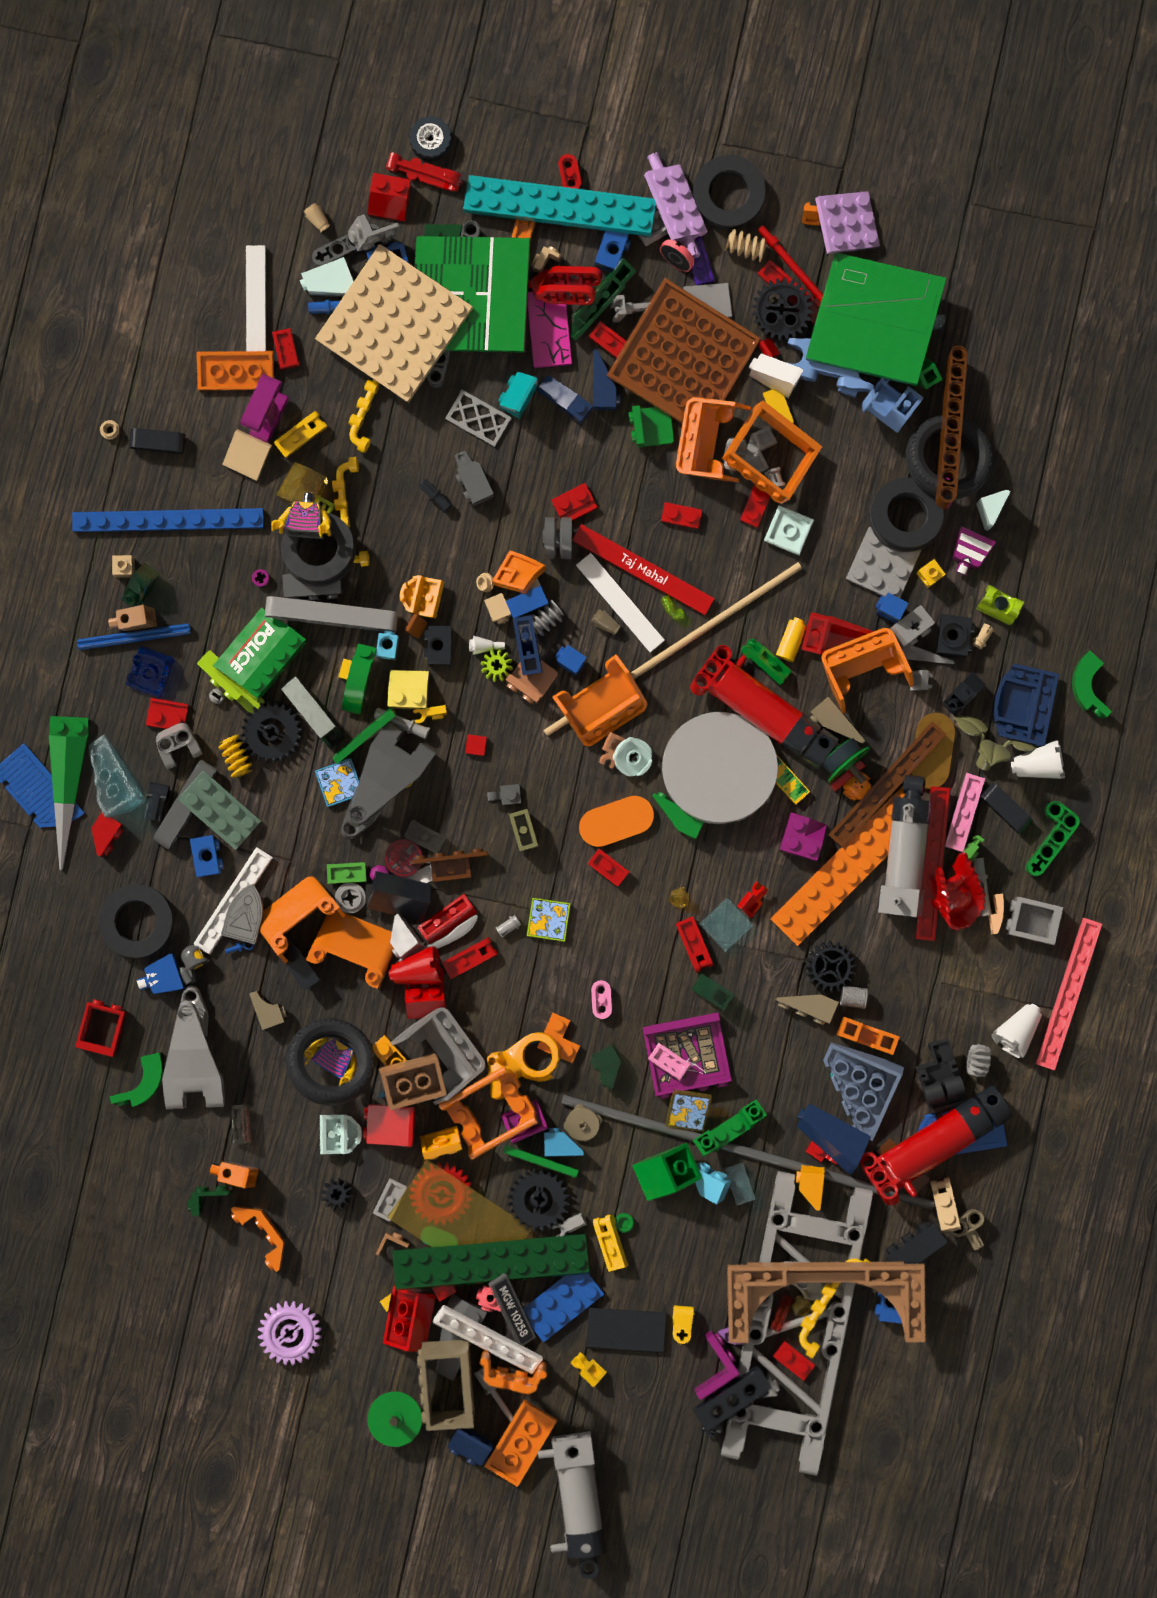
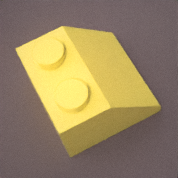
(408, 689)

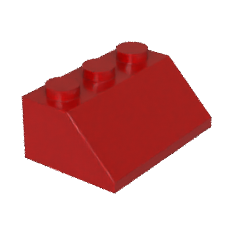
(409, 1319)

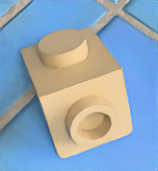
(540, 260)

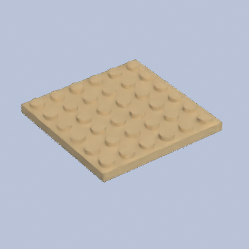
(394, 323)

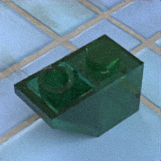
(140, 585)
(712, 992)
(608, 1065)

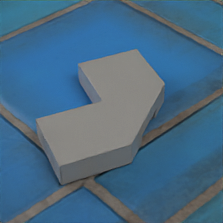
(758, 442)

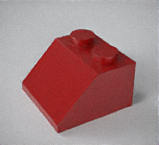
(389, 197)

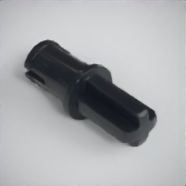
(435, 495)

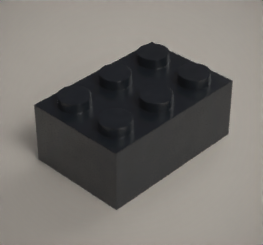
(916, 1245)

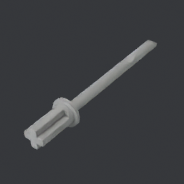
(491, 1389)

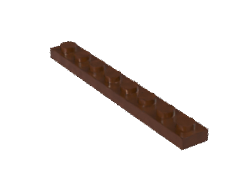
(887, 784)

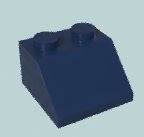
(470, 1445)

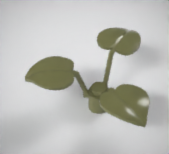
(989, 752)

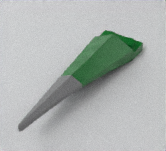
(67, 751)

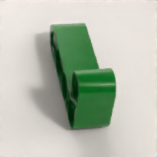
(1049, 841)

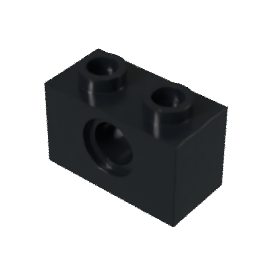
(441, 634)

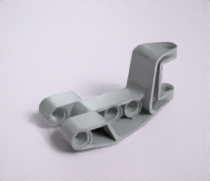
(189, 1059)

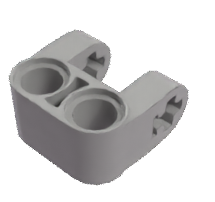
(176, 742)

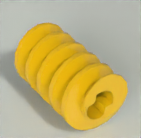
(235, 756)

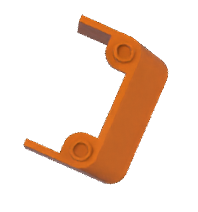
(700, 436)
(862, 656)

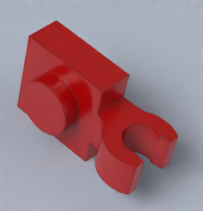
(751, 901)
(815, 1151)

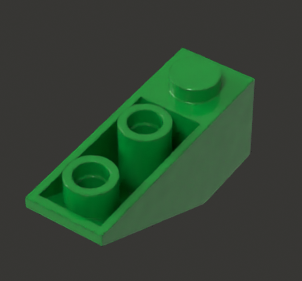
(681, 821)

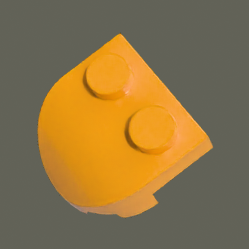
(422, 596)

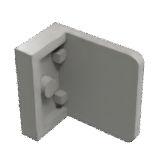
(366, 239)

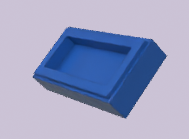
(527, 602)

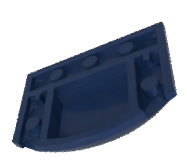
(1025, 704)

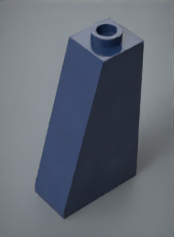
(835, 1137)

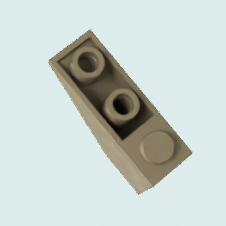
(817, 1006)

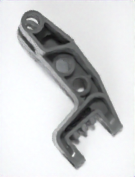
(384, 775)

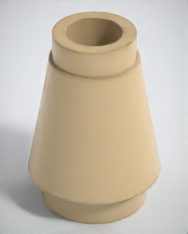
(316, 216)

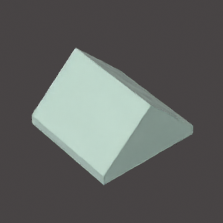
(990, 507)

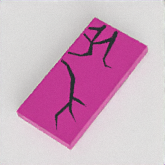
(548, 333)

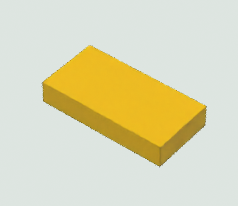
(778, 402)

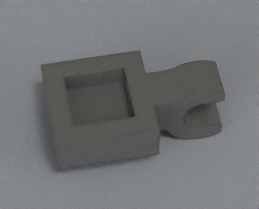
(508, 795)

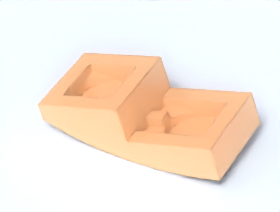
(996, 919)

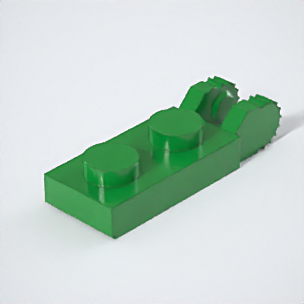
(766, 660)

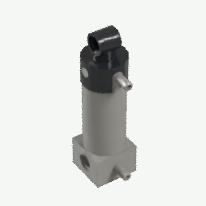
(907, 850)
(579, 1500)

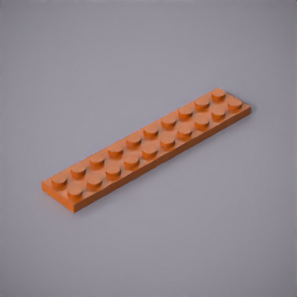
(837, 876)

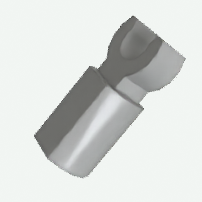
(571, 1224)

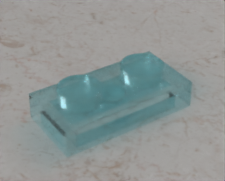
(740, 1183)

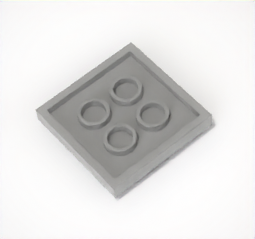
(880, 567)

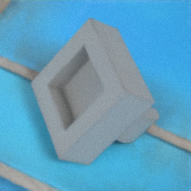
(920, 680)

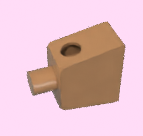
(134, 618)

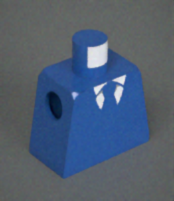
(162, 976)

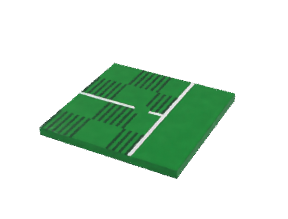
(489, 277)

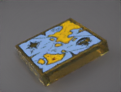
(688, 1110)

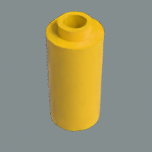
(791, 640)

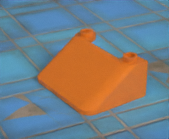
(603, 704)
(292, 909)
(355, 942)

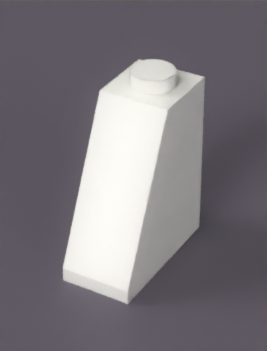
(775, 374)

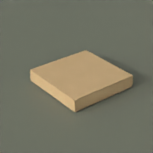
(247, 454)

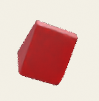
(768, 348)

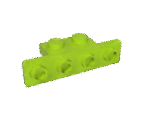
(232, 690)

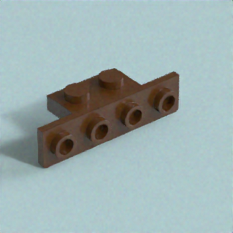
(450, 867)

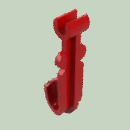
(425, 172)

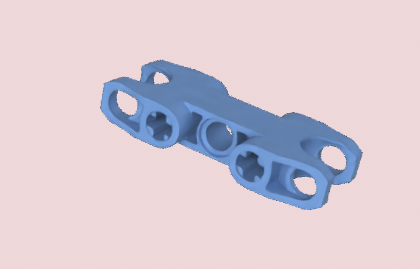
(847, 379)

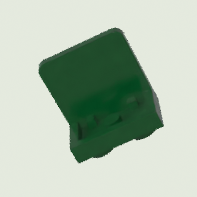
(195, 1204)

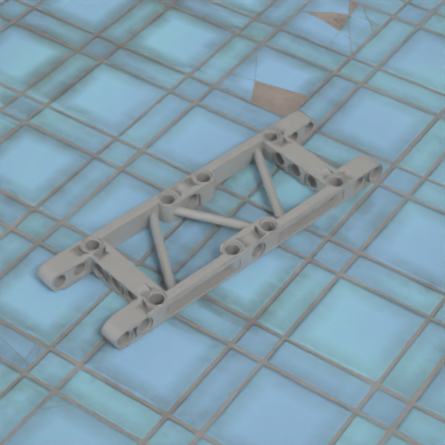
(835, 1332)

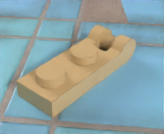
(945, 1206)

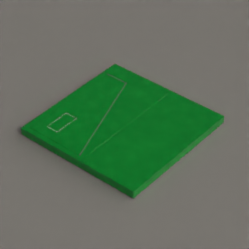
(876, 319)

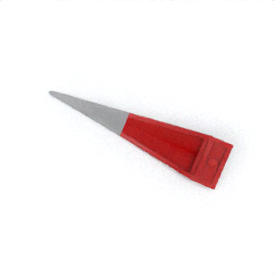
(828, 632)

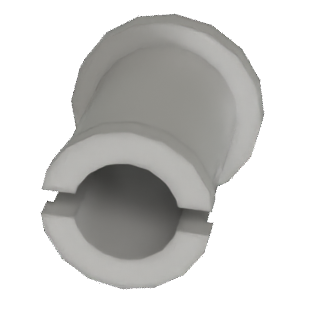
(508, 926)

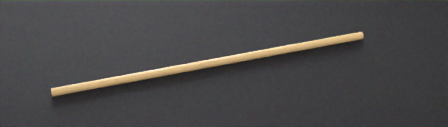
(698, 632)

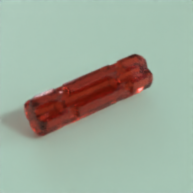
(781, 1313)

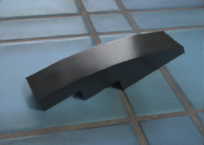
(298, 965)

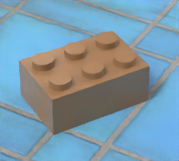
(412, 1081)

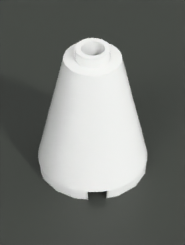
(1040, 763)
(1018, 1030)

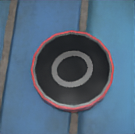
(677, 256)

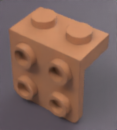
(532, 686)

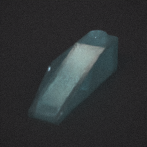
(114, 783)

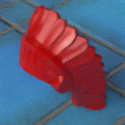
(961, 896)

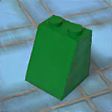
(667, 1172)

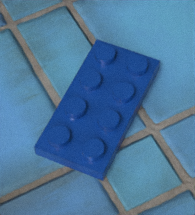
(561, 1304)

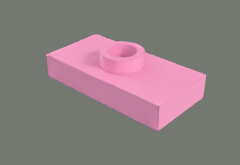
(669, 1061)

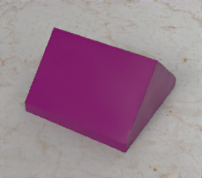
(512, 1120)

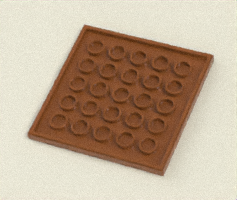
(682, 352)

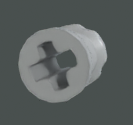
(775, 472)

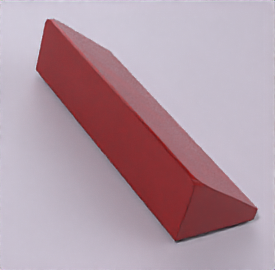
(447, 919)

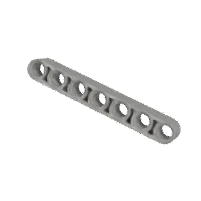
(330, 614)

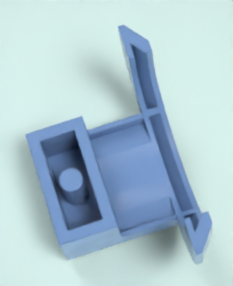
(890, 405)

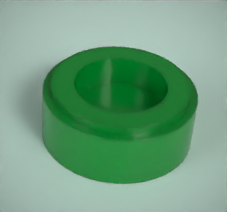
(624, 1222)

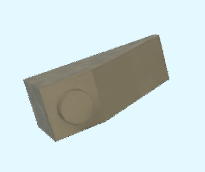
(833, 720)

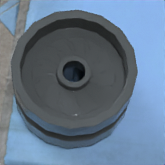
(557, 537)

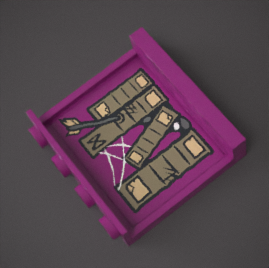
(698, 1043)

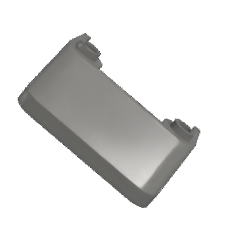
(451, 1047)

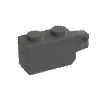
(473, 478)

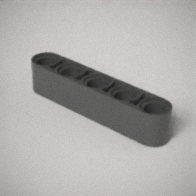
(178, 813)

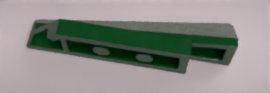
(605, 294)

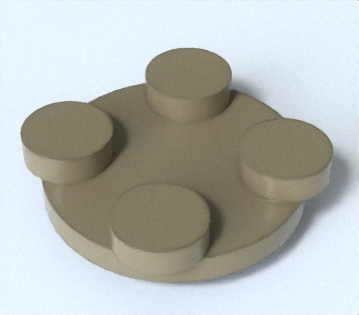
(582, 1123)

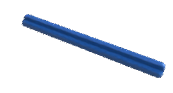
(134, 636)

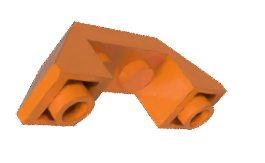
(275, 1257)

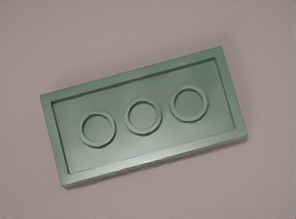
(219, 810)

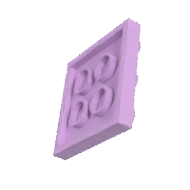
(847, 222)

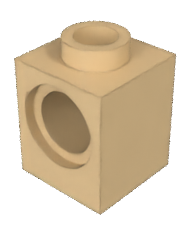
(123, 566)

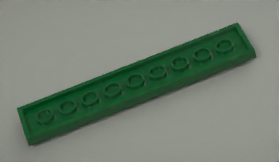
(489, 1260)

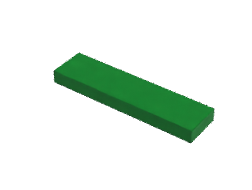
(364, 735)
(540, 1160)

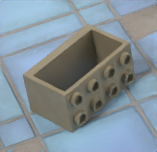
(446, 1419)

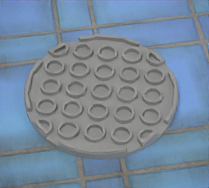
(719, 768)

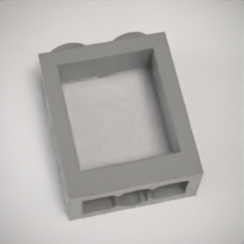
(1034, 920)

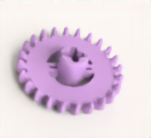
(304, 1321)

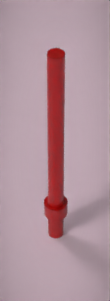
(773, 242)

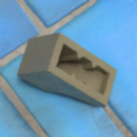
(268, 1014)

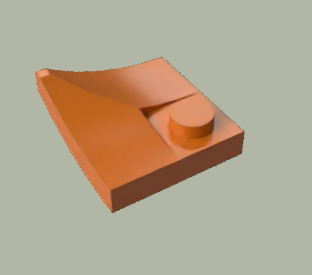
(518, 572)

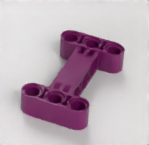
(264, 408)

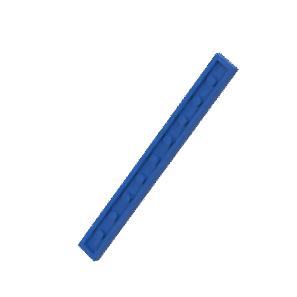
(168, 520)

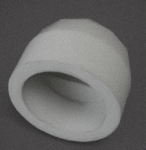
(213, 699)

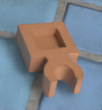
(610, 746)

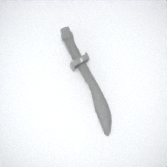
(457, 933)

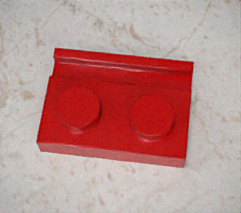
(574, 502)
(166, 713)

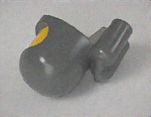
(193, 960)

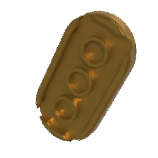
(937, 764)

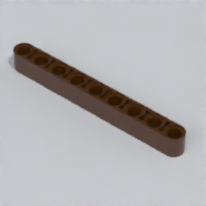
(951, 435)

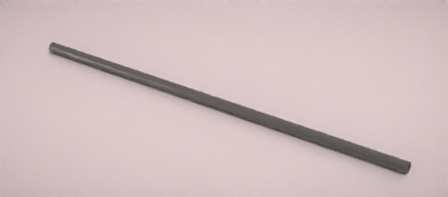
(740, 1150)

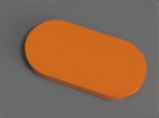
(616, 821)

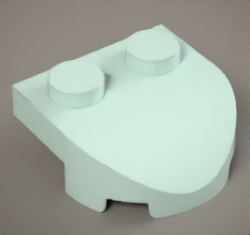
(338, 1134)

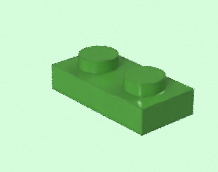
(346, 873)

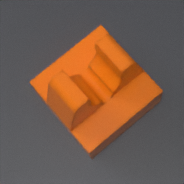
(810, 215)

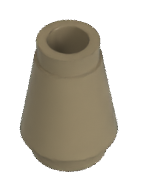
(605, 622)

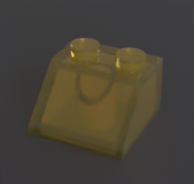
(299, 481)

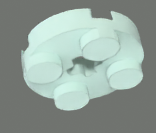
(632, 767)

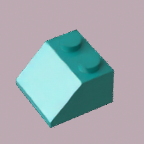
(518, 394)

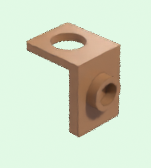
(396, 1237)

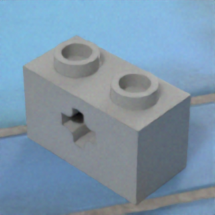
(919, 621)

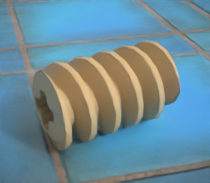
(746, 245)

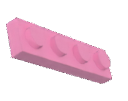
(964, 812)

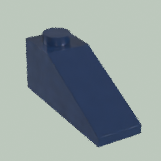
(603, 387)
(565, 399)
(527, 646)

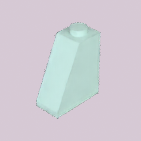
(328, 280)

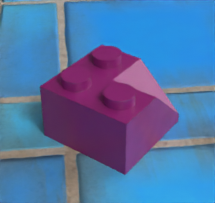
(803, 837)

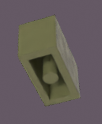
(523, 830)

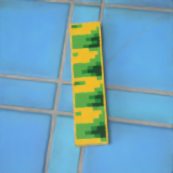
(790, 783)

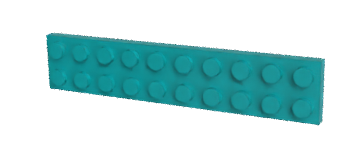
(559, 205)

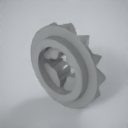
(342, 892)

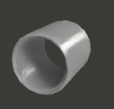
(854, 997)

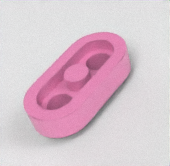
(601, 999)

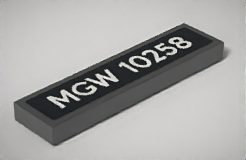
(511, 1310)

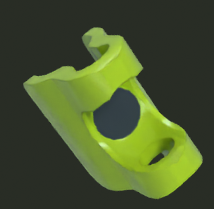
(1000, 605)

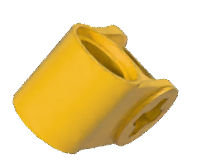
(682, 1320)

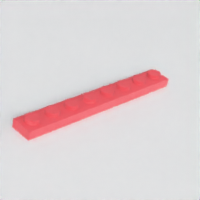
(1068, 993)

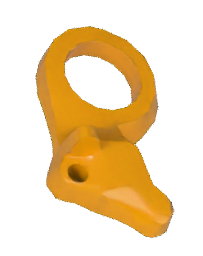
(514, 1059)

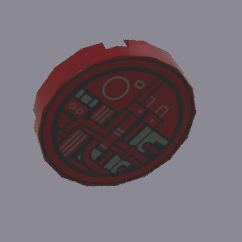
(399, 857)

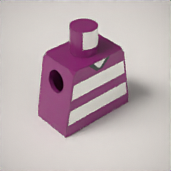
(971, 550)

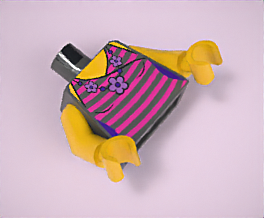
(304, 519)

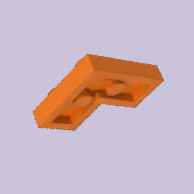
(556, 1028)

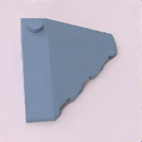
(864, 1083)

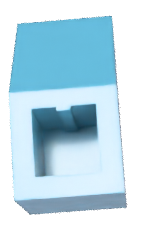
(713, 1183)

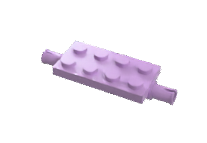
(675, 203)

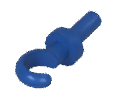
(239, 947)

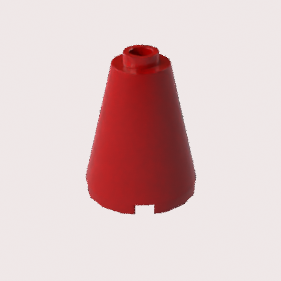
(418, 968)

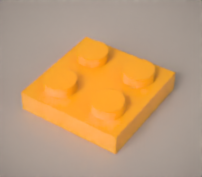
(440, 1143)

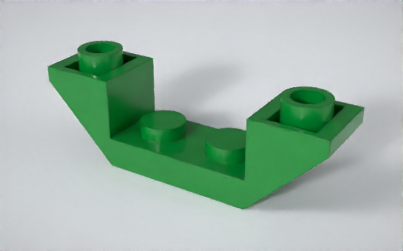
(731, 1129)

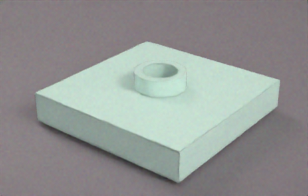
(788, 530)

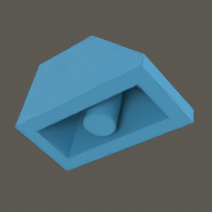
(560, 1144)

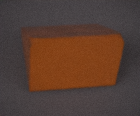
(416, 626)

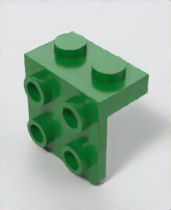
(651, 427)

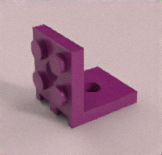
(724, 1375)

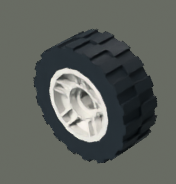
(421, 132)

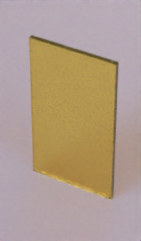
(451, 1213)

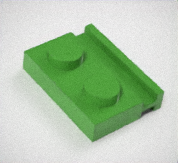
(971, 848)

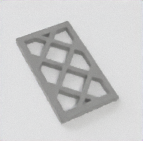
(463, 424)

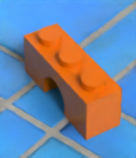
(868, 1035)

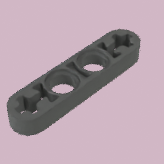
(344, 242)

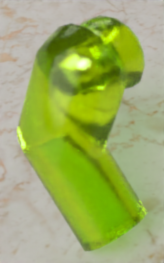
(669, 608)

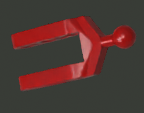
(563, 282)

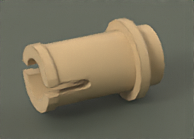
(982, 637)

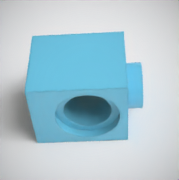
(390, 653)

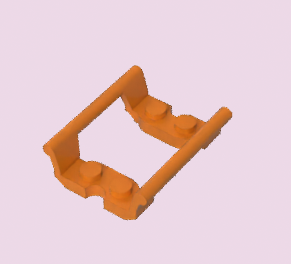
(471, 1129)
(515, 1381)

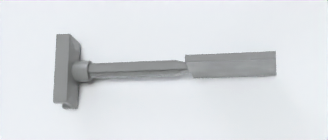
(714, 295)

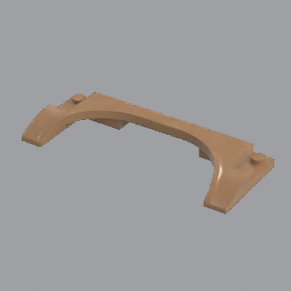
(897, 1281)

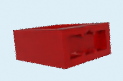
(101, 1049)

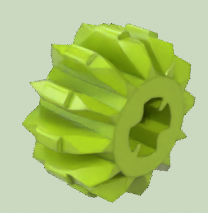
(504, 663)

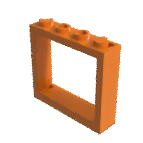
(789, 431)

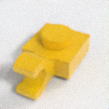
(434, 712)
(591, 1371)

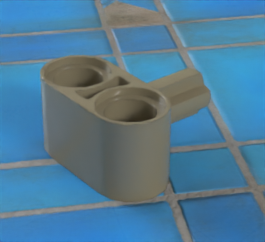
(969, 1228)

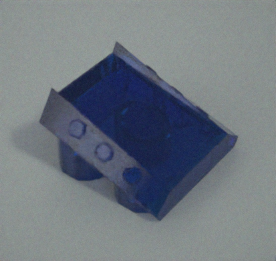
(150, 671)

